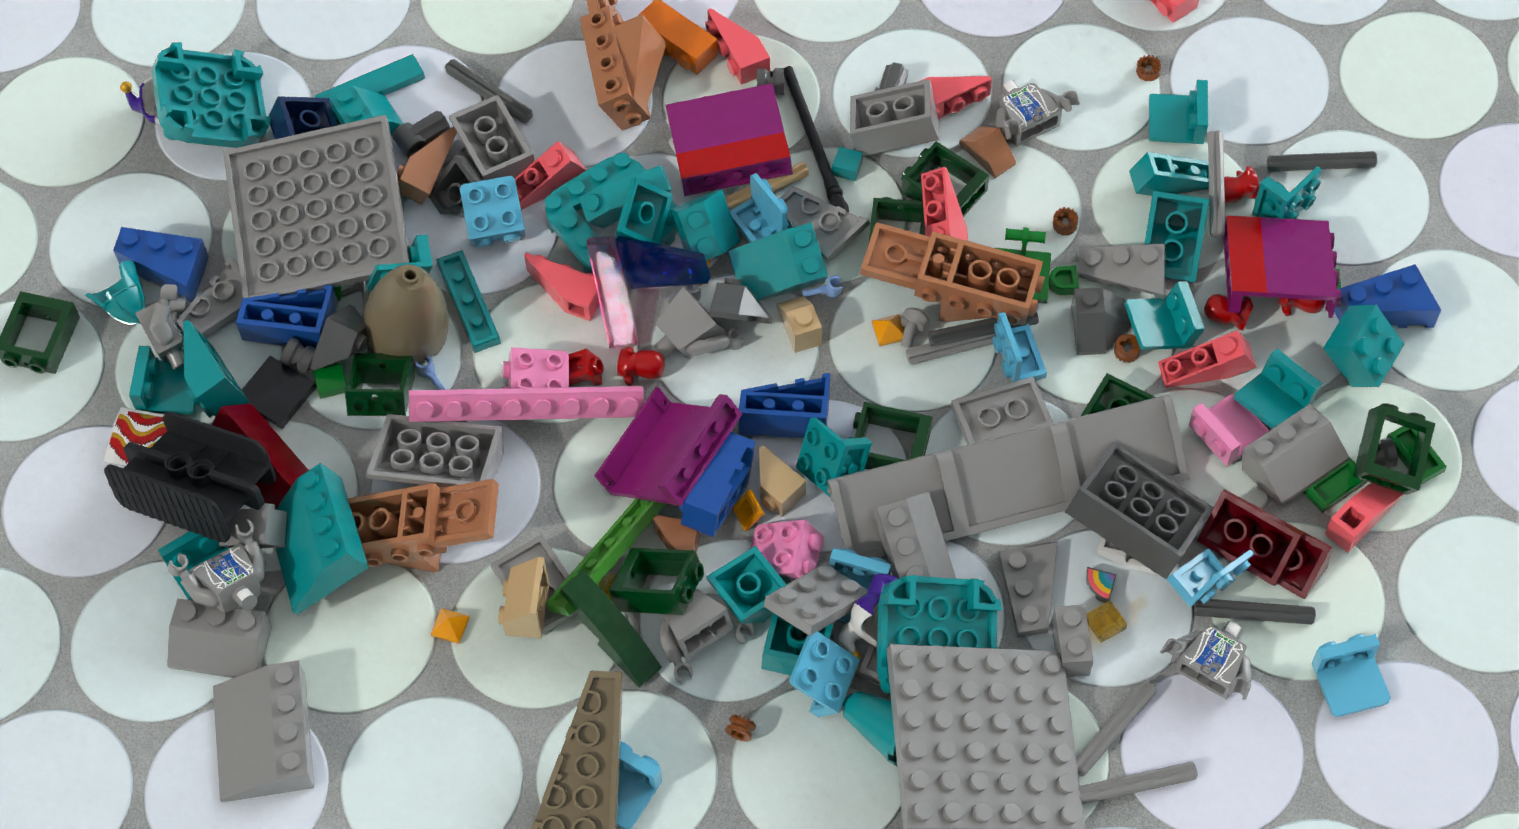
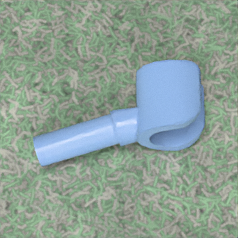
(830, 291)
(429, 371)

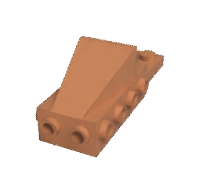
(622, 61)
(960, 274)
(419, 522)

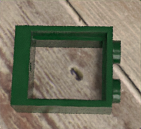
(939, 155)
(890, 209)
(43, 308)
(367, 369)
(894, 419)
(1369, 471)
(642, 562)

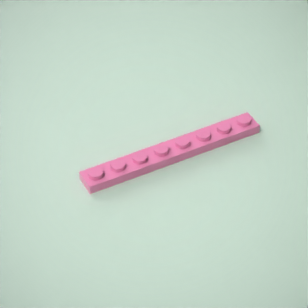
(525, 403)

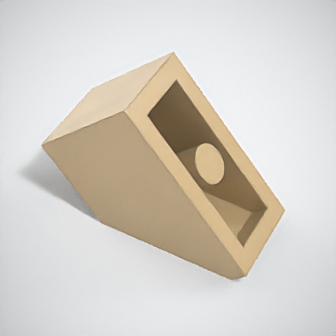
(801, 323)
(778, 483)

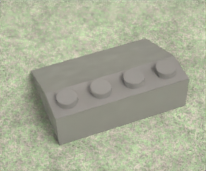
(436, 452)
(263, 733)

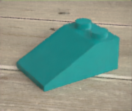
(1179, 225)
(780, 262)
(207, 374)

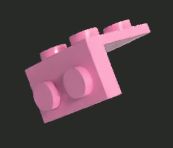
(536, 368)
(1226, 428)
(789, 546)

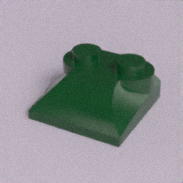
(1114, 393)

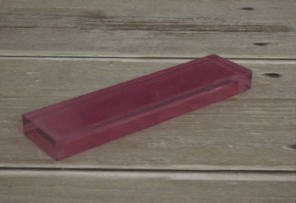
(612, 292)

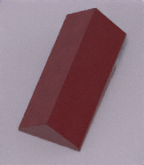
(247, 421)
(1280, 550)

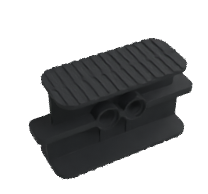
(193, 476)

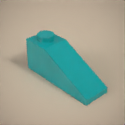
(1169, 174)
(605, 203)

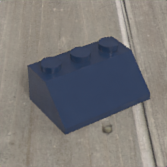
(300, 115)

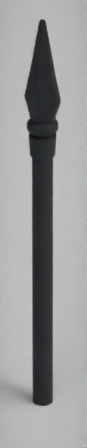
(833, 190)

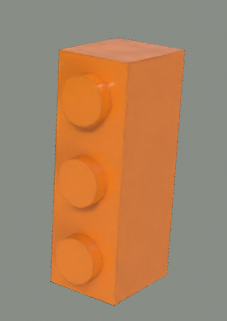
(684, 39)

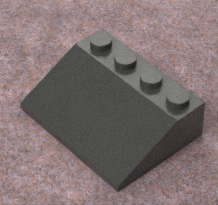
(1139, 510)

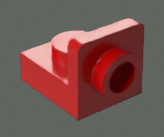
(585, 366)

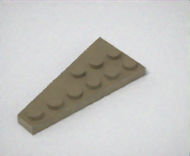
(586, 773)

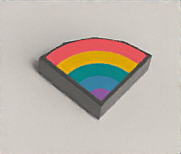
(1100, 583)

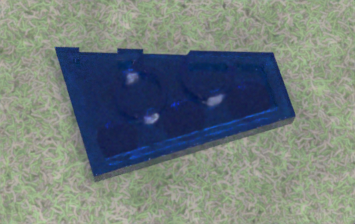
(660, 265)

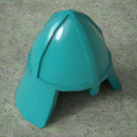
(123, 297)

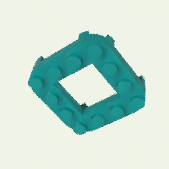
(564, 203)

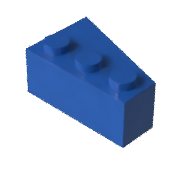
(164, 258)
(1399, 296)
(278, 318)
(784, 408)
(719, 486)

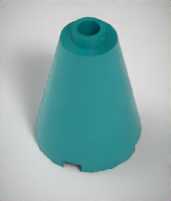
(873, 720)

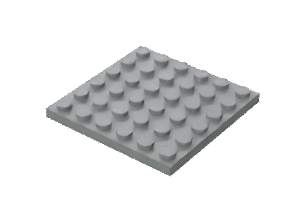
(316, 208)
(983, 738)

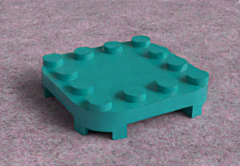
(209, 97)
(934, 614)

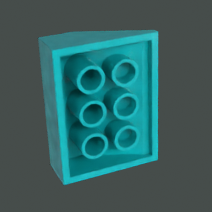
(319, 538)

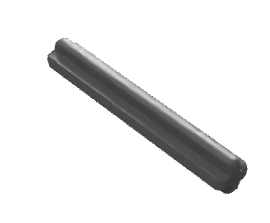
(487, 89)
(1323, 160)
(970, 330)
(1256, 611)

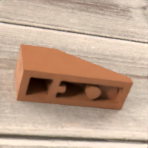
(422, 168)

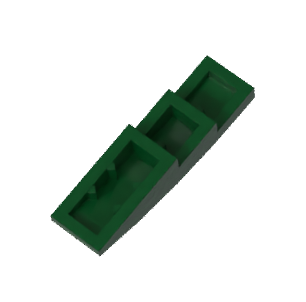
(611, 627)

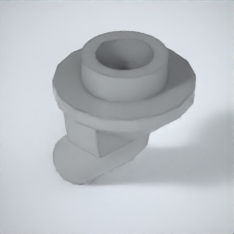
(913, 320)

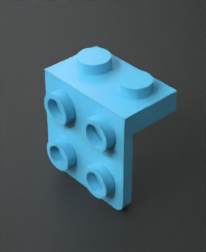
(492, 211)
(762, 213)
(1018, 351)
(857, 569)
(1204, 574)
(824, 674)
(1350, 675)
(637, 784)

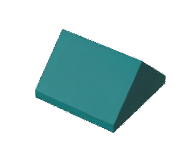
(644, 212)
(745, 585)

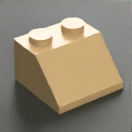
(525, 599)

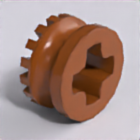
(1143, 62)
(1058, 218)
(1121, 343)
(740, 728)

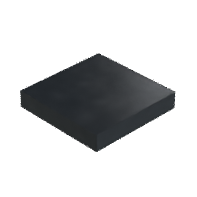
(278, 391)

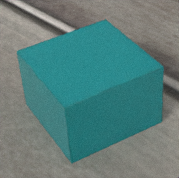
(847, 163)

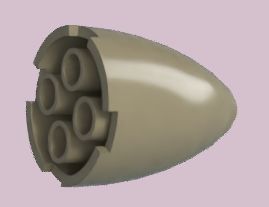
(406, 314)

